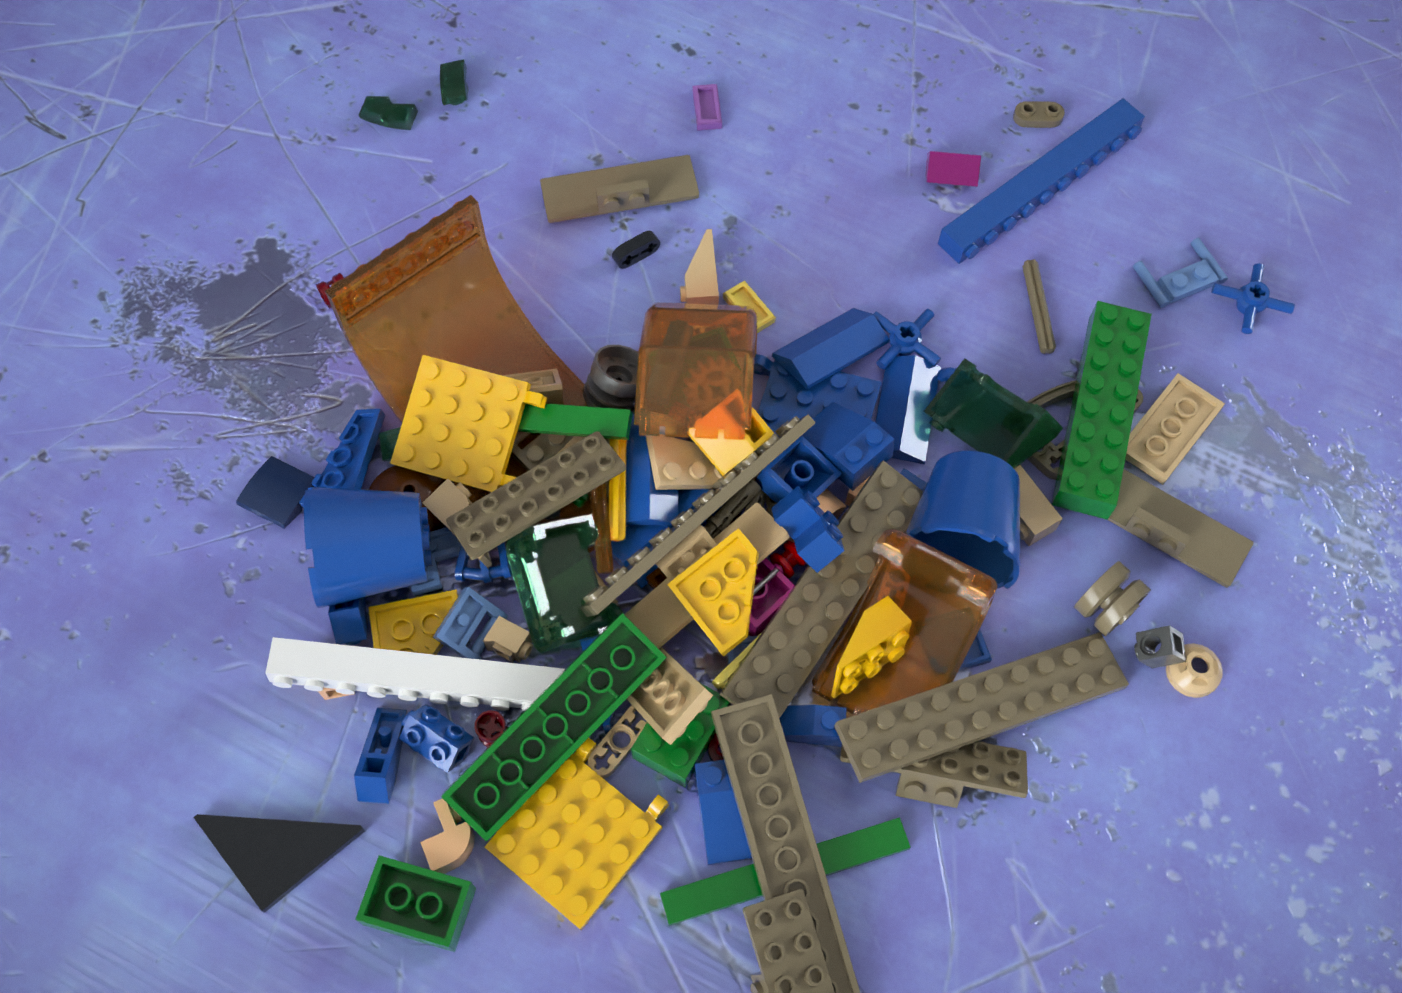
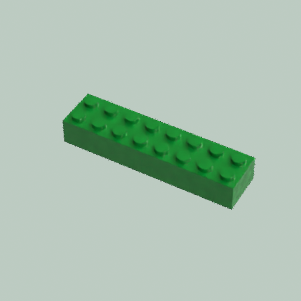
(1102, 411)
(553, 727)

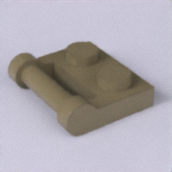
(539, 449)

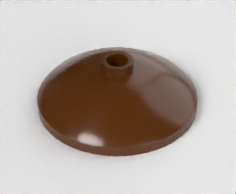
(404, 479)

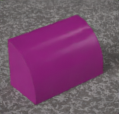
(953, 168)

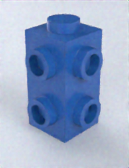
(436, 737)

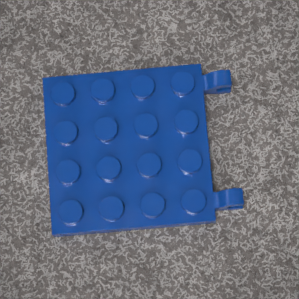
(787, 397)

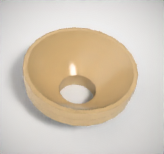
(1189, 681)

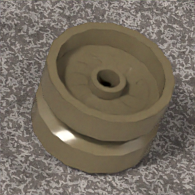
(1115, 602)

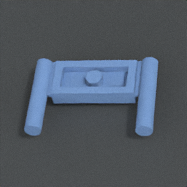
(1183, 281)

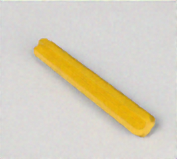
(617, 496)

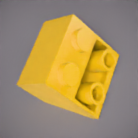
(728, 452)

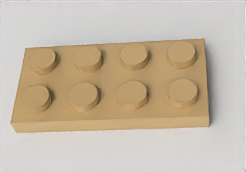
(1171, 428)
(670, 698)

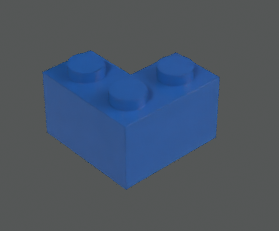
(810, 527)

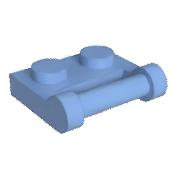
(463, 621)

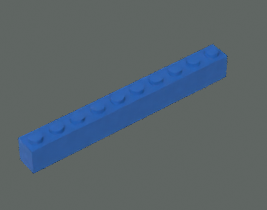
(1040, 181)

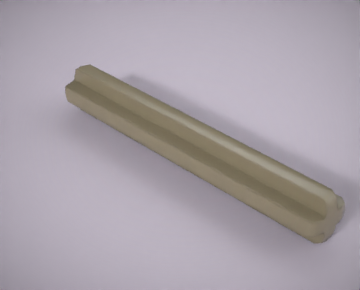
(1039, 307)

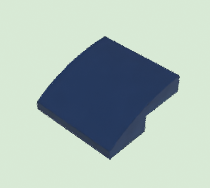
(275, 492)

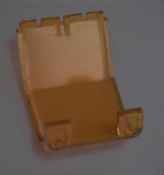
(696, 370)
(946, 613)

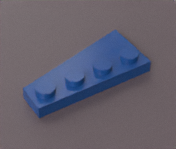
(351, 459)

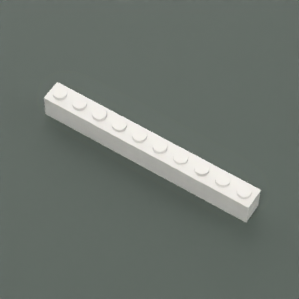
(406, 674)

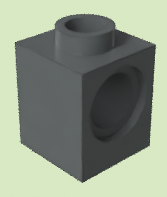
(1171, 650)

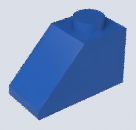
(349, 621)

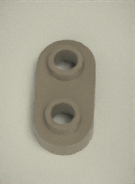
(1038, 114)

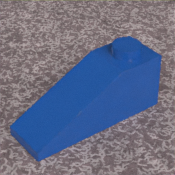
(812, 724)
(380, 757)

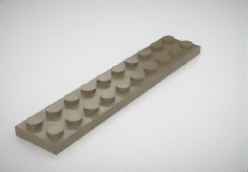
(689, 520)
(823, 599)
(979, 706)
(779, 823)

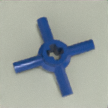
(1253, 298)
(906, 339)

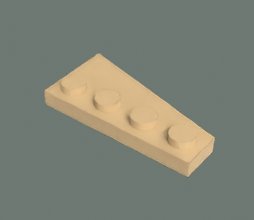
(680, 464)

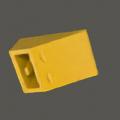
(876, 641)

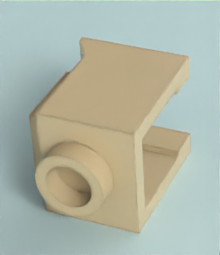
(508, 640)

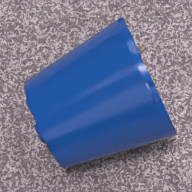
(972, 513)
(364, 542)

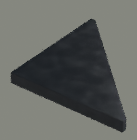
(275, 854)

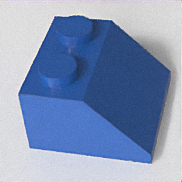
(797, 466)

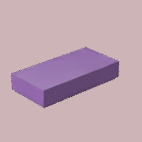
(707, 107)

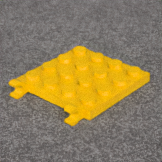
(462, 423)
(576, 838)

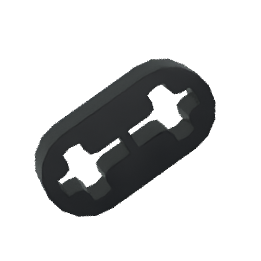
(636, 249)

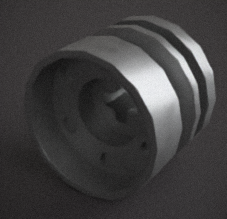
(612, 378)

